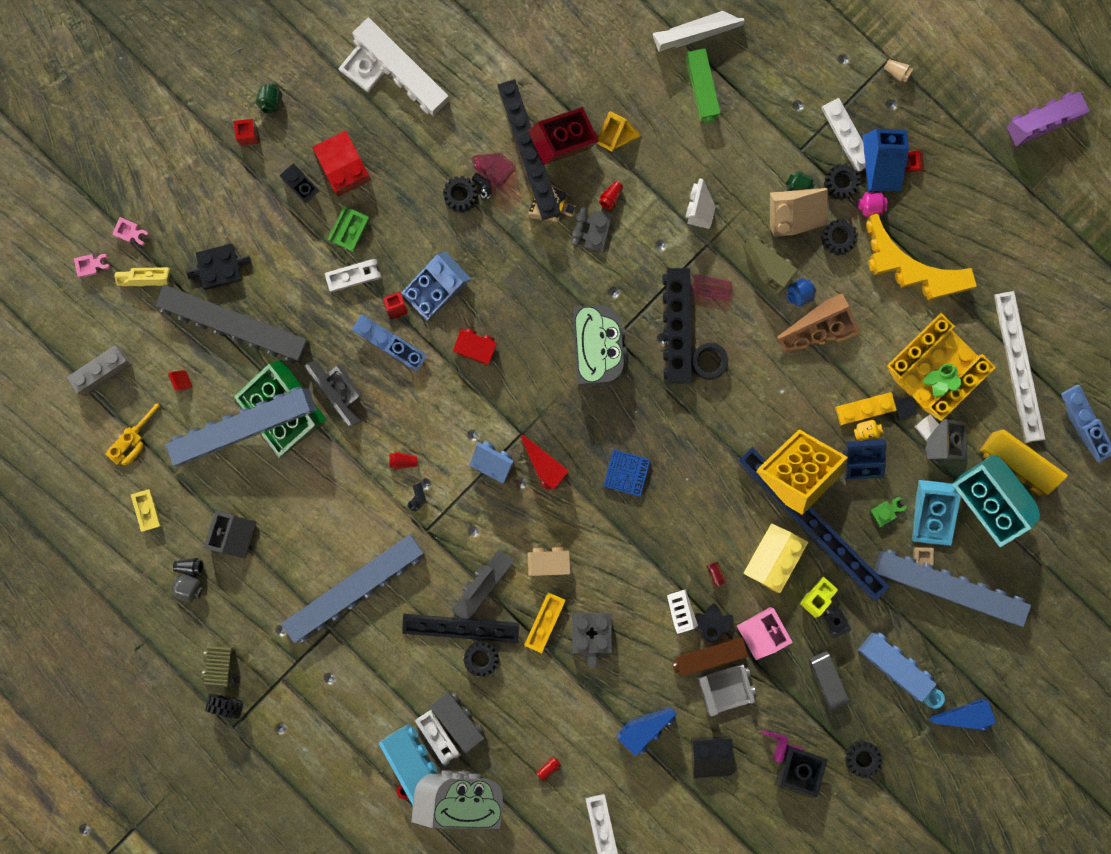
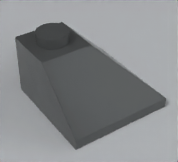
(948, 441)

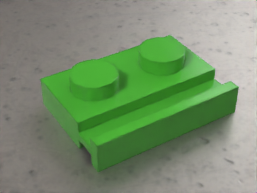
(348, 229)

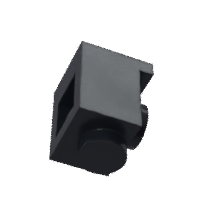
(835, 630)

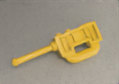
(127, 439)

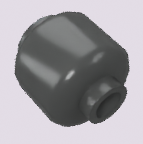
(187, 588)

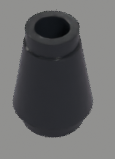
(190, 567)

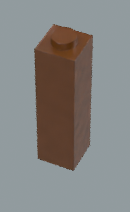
(710, 656)

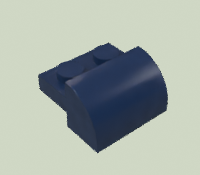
(865, 459)

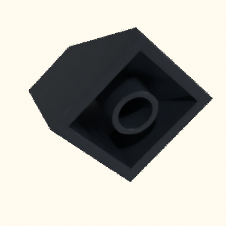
(712, 756)
(801, 772)

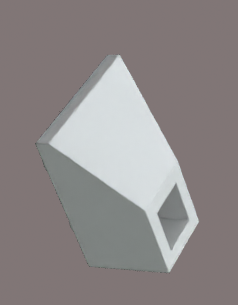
(702, 208)

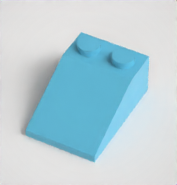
(935, 512)

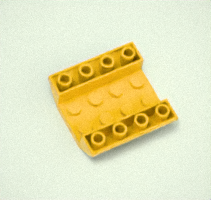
(929, 352)

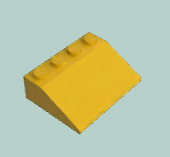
(802, 470)

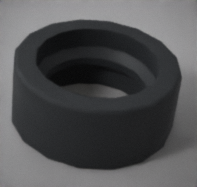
(709, 375)

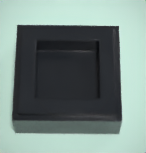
(905, 408)

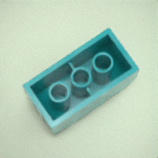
(998, 499)

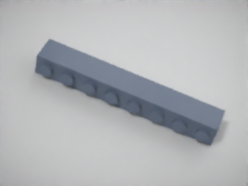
(240, 427)
(353, 588)
(951, 588)

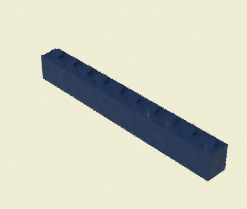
(821, 534)

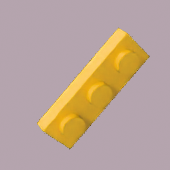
(865, 408)
(544, 622)

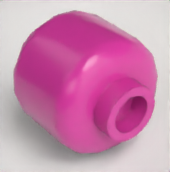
(872, 204)

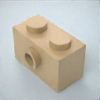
(548, 563)

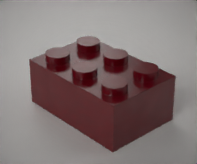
(563, 135)

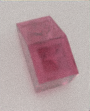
(495, 166)

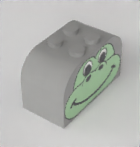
(457, 801)

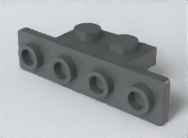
(338, 388)
(485, 581)

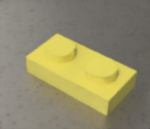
(146, 510)

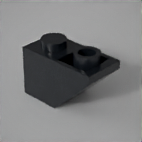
(299, 183)

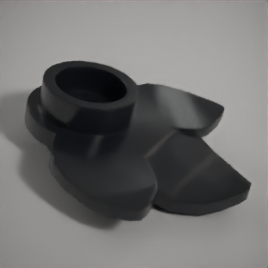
(713, 620)

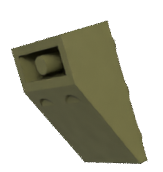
(771, 268)

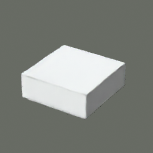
(927, 426)

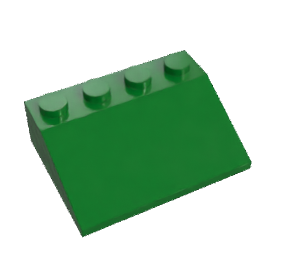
(272, 381)

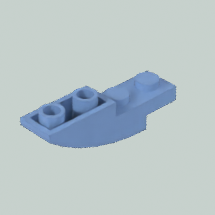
(389, 342)
(1086, 424)

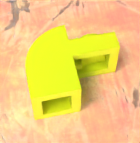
(819, 597)

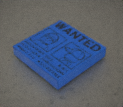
(626, 473)

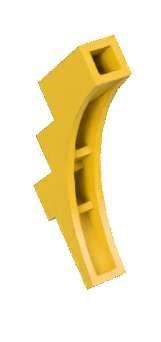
(909, 272)

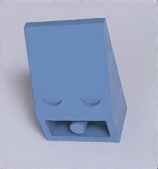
(436, 285)
(491, 462)

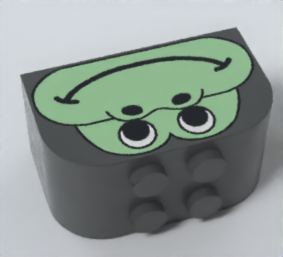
(598, 345)

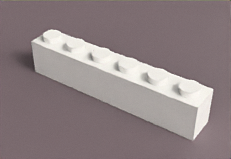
(400, 66)

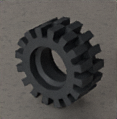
(847, 171)
(460, 183)
(847, 228)
(469, 658)
(224, 706)
(874, 765)

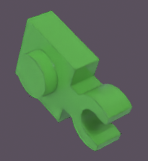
(885, 513)

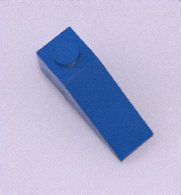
(972, 715)

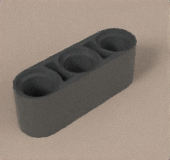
(828, 681)

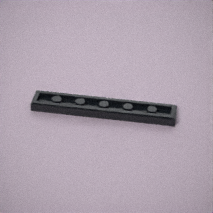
(460, 628)

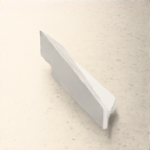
(696, 30)

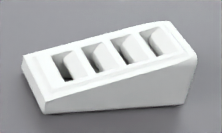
(692, 623)

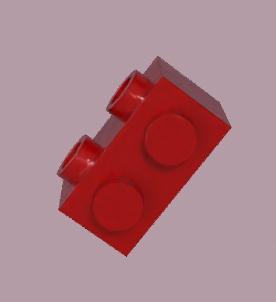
(475, 347)

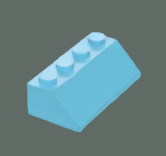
(407, 758)

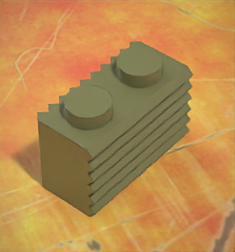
(218, 666)

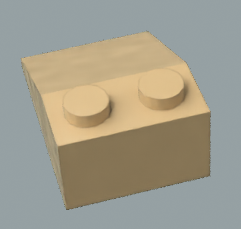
(797, 211)

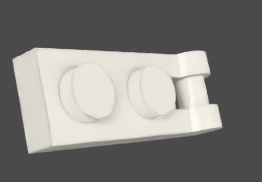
(352, 275)
(437, 737)

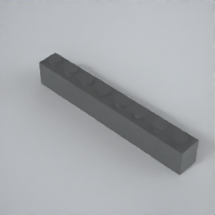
(231, 323)

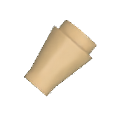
(899, 70)

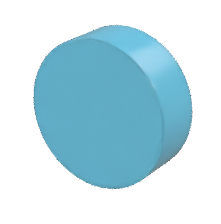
(935, 699)

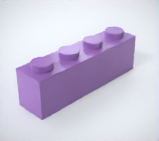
(1048, 118)

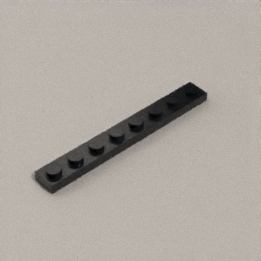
(530, 157)

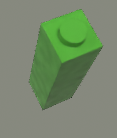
(703, 86)

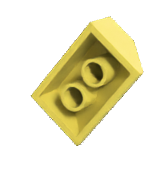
(775, 558)

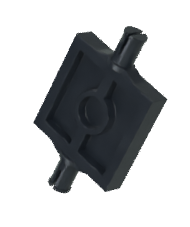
(218, 266)

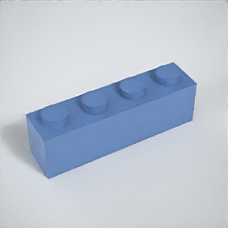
(897, 667)

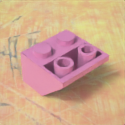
(764, 633)

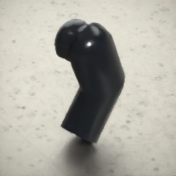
(485, 185)
(419, 498)

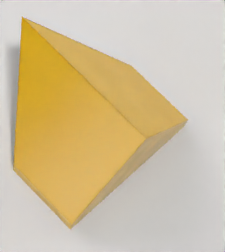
(616, 132)

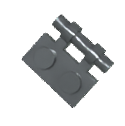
(597, 231)

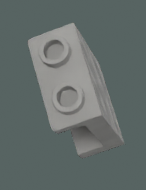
(727, 689)

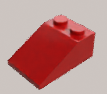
(341, 163)
(546, 468)

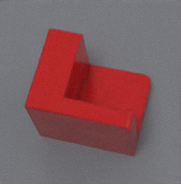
(246, 132)

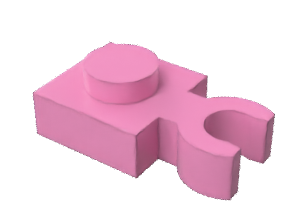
(128, 231)
(89, 265)

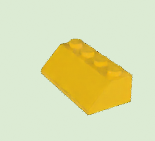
(1024, 462)

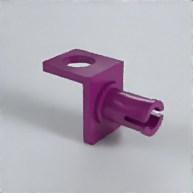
(781, 747)

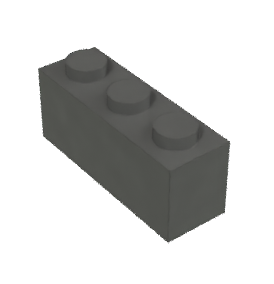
(458, 721)

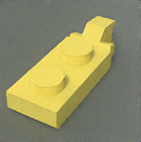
(143, 277)

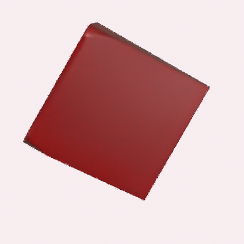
(915, 161)
(395, 305)
(180, 380)

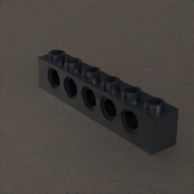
(679, 277)

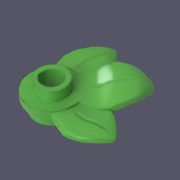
(943, 380)

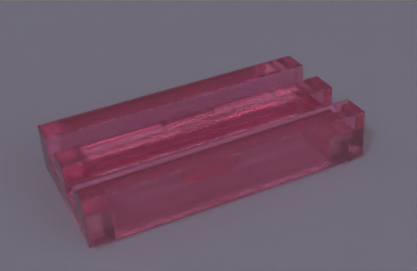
(708, 287)

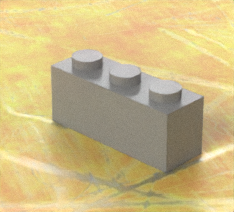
(99, 370)

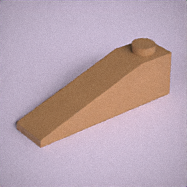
(825, 323)

